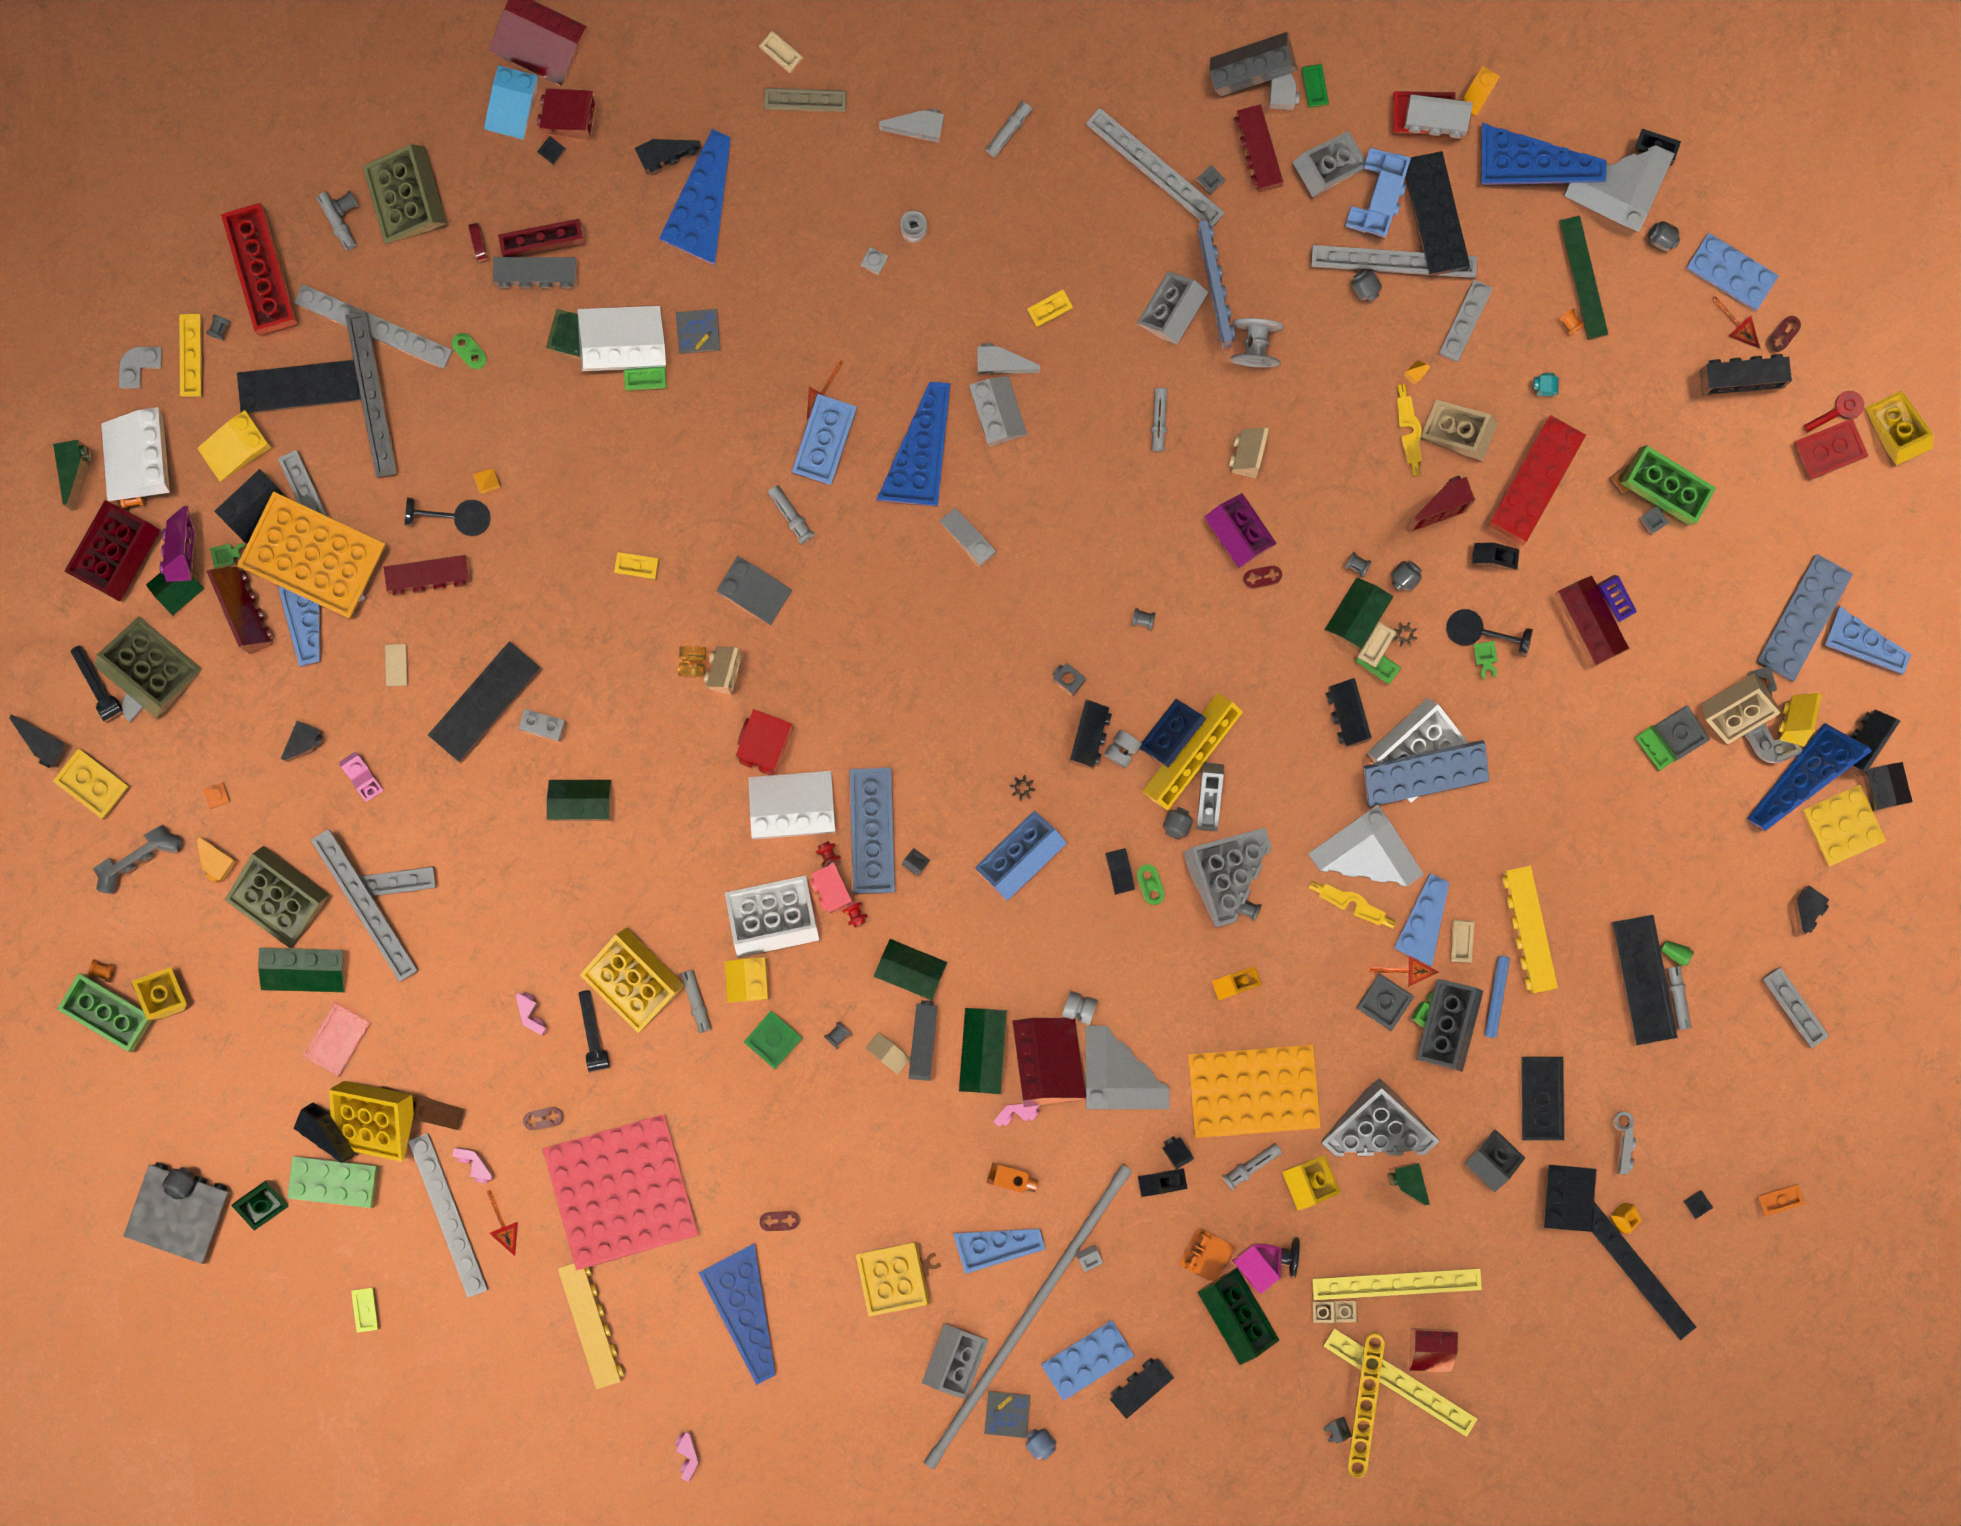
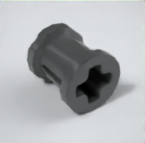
(345, 203)
(218, 327)
(1358, 564)
(1143, 619)
(1249, 909)
(837, 1035)

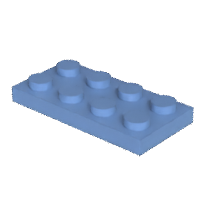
(1732, 271)
(824, 439)
(1087, 1360)

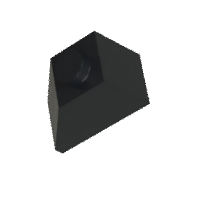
(1649, 139)
(1495, 556)
(302, 741)
(1120, 871)
(1177, 1152)
(1162, 1182)

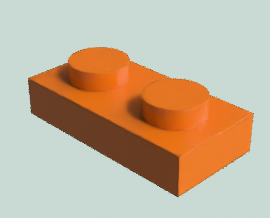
(1781, 1200)

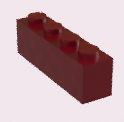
(1259, 148)
(541, 238)
(427, 574)

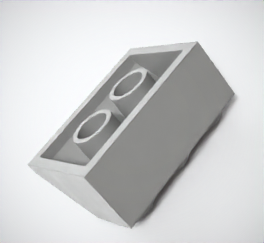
(1437, 116)
(1172, 307)
(997, 410)
(955, 1361)

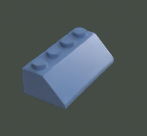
(1020, 855)

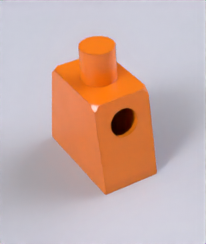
(1004, 1176)

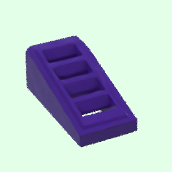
(1611, 601)

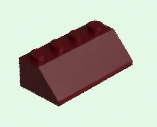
(1591, 621)

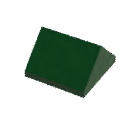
(174, 594)
(260, 1204)

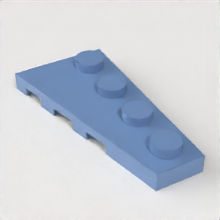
(304, 626)
(1859, 640)
(1423, 925)
(994, 1247)

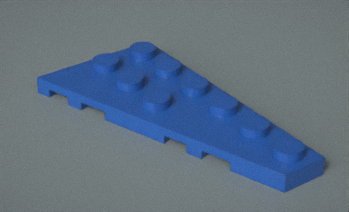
(1526, 160)
(698, 210)
(918, 463)
(1818, 764)
(740, 1302)

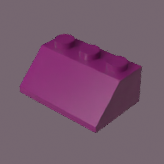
(1240, 530)
(178, 547)

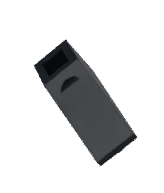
(661, 152)
(322, 1130)

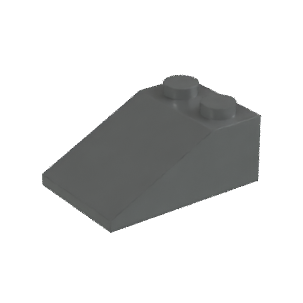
(754, 590)

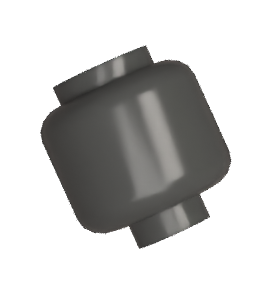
(1664, 236)
(1366, 285)
(1406, 575)
(1177, 823)
(178, 1183)

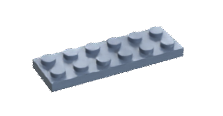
(1217, 291)
(1804, 617)
(1426, 773)
(872, 830)

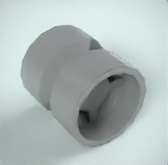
(913, 226)
(1127, 743)
(1079, 1007)

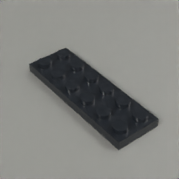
(1436, 214)
(298, 387)
(484, 701)
(1644, 979)

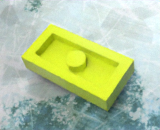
(365, 1310)

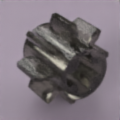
(1407, 628)
(1026, 792)

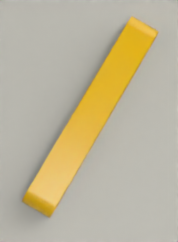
(1366, 1414)

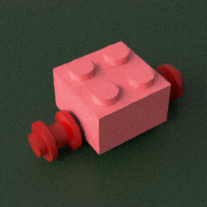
(832, 888)

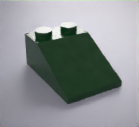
(72, 469)

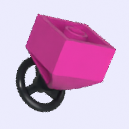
(1263, 1263)

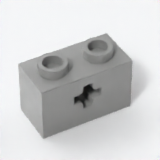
(542, 725)

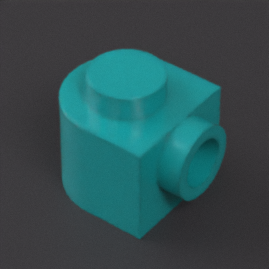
(1546, 384)

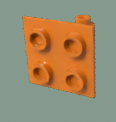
(1206, 1255)

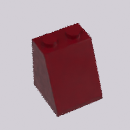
(567, 113)
(1433, 1349)

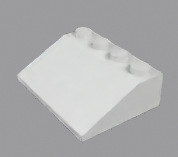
(621, 338)
(135, 455)
(1420, 732)
(791, 805)
(771, 916)

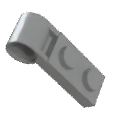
(1628, 1143)

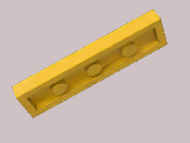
(190, 355)

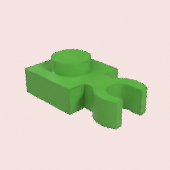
(225, 556)
(1485, 655)
(1421, 1013)

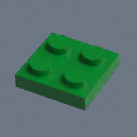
(772, 1040)

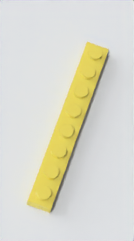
(1396, 1284)
(1403, 1384)

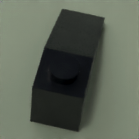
(42, 745)

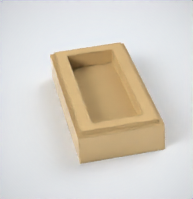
(781, 51)
(1377, 644)
(396, 665)
(1462, 941)

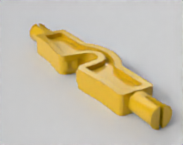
(1407, 419)
(1362, 909)

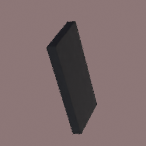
(1542, 1098)

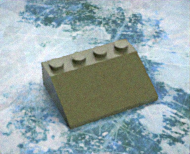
(404, 193)
(146, 667)
(276, 896)

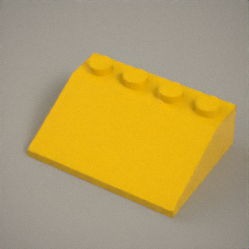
(632, 979)
(372, 1118)

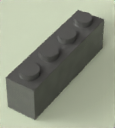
(535, 272)

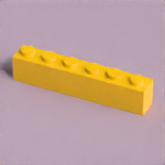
(1171, 781)
(1530, 930)
(590, 1326)

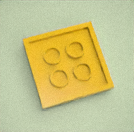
(1844, 825)
(892, 1279)

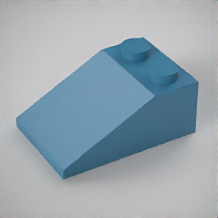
(511, 102)

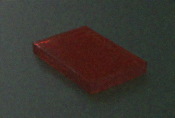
(337, 1039)

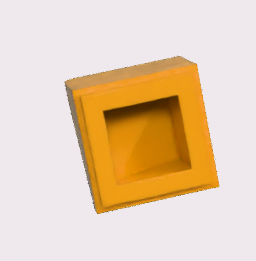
(1416, 372)
(487, 481)
(1626, 1218)

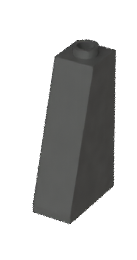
(923, 1041)

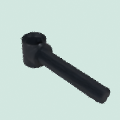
(107, 706)
(596, 1058)

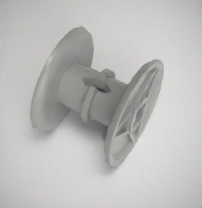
(1256, 354)

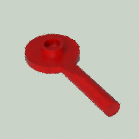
(1847, 405)

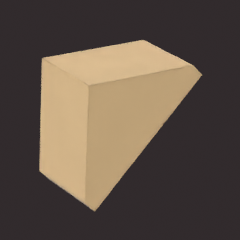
(888, 1053)

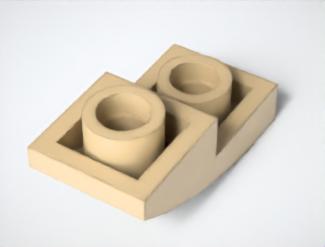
(1334, 1311)

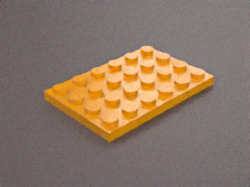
(311, 555)
(1254, 1091)

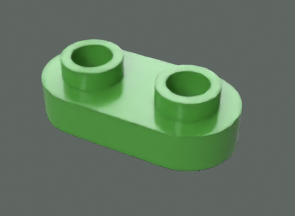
(468, 351)
(1150, 884)

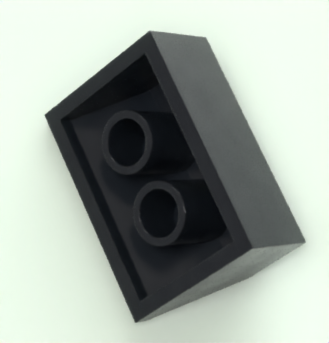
(247, 504)
(1348, 713)
(1874, 733)
(1090, 735)
(1570, 1198)

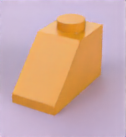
(1481, 89)
(214, 861)
(1237, 983)

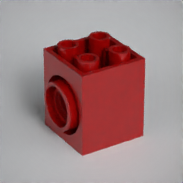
(763, 741)

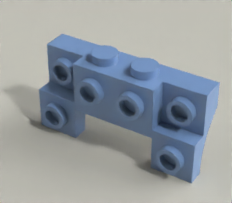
(1388, 187)

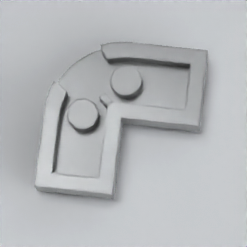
(133, 363)
(1768, 749)

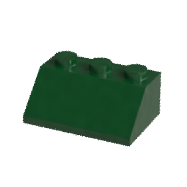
(1358, 613)
(579, 800)
(910, 969)
(1409, 1182)

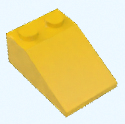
(1900, 427)
(234, 446)

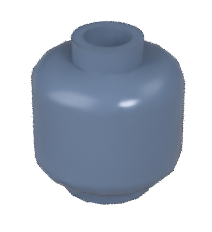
(1040, 1444)

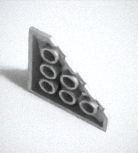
(1627, 189)
(1370, 850)
(1225, 871)
(1117, 1077)
(1379, 1124)

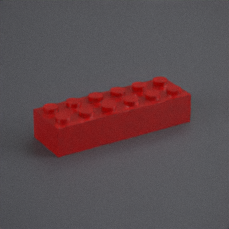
(259, 269)
(1537, 480)

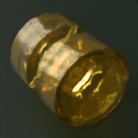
(692, 654)

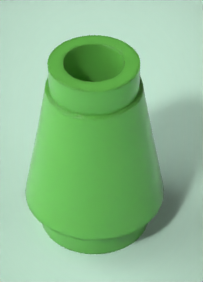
(1678, 952)

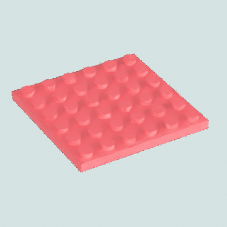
(620, 1192)

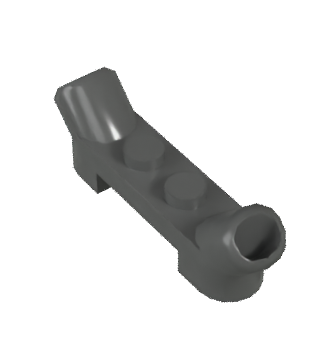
(157, 840)

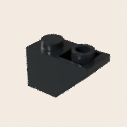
(1808, 907)

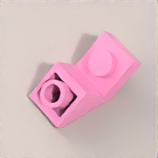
(361, 776)
(526, 1007)
(1024, 1112)
(479, 1168)
(687, 1448)

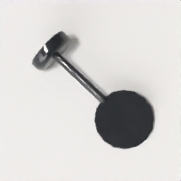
(469, 517)
(1466, 628)

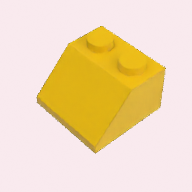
(1800, 718)
(746, 980)
(159, 994)
(1311, 1182)

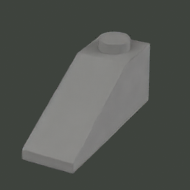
(1283, 93)
(920, 124)
(1001, 361)
(968, 537)
(1210, 796)

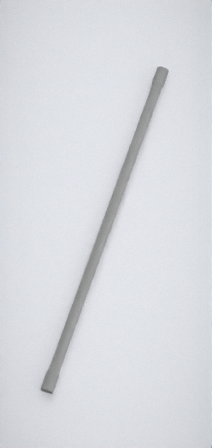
(938, 1450)

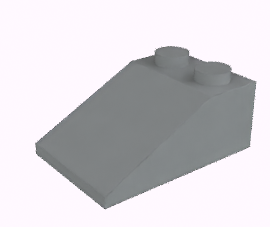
(1329, 163)

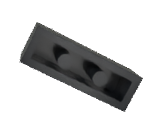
(1140, 1387)

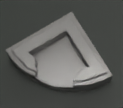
(130, 708)

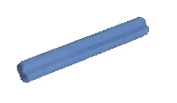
(1497, 996)

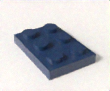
(1172, 733)

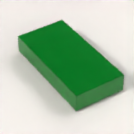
(1315, 86)

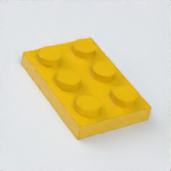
(90, 783)

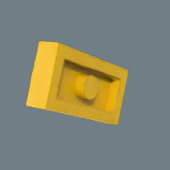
(1050, 308)
(636, 565)

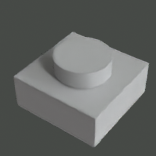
(874, 261)
(1089, 1258)

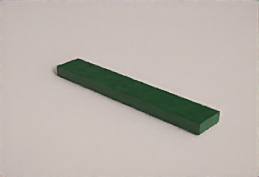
(1583, 277)

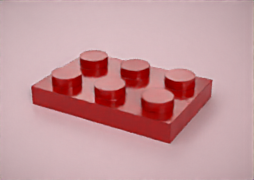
(1400, 101)
(1831, 449)

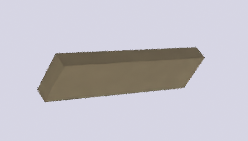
(805, 100)

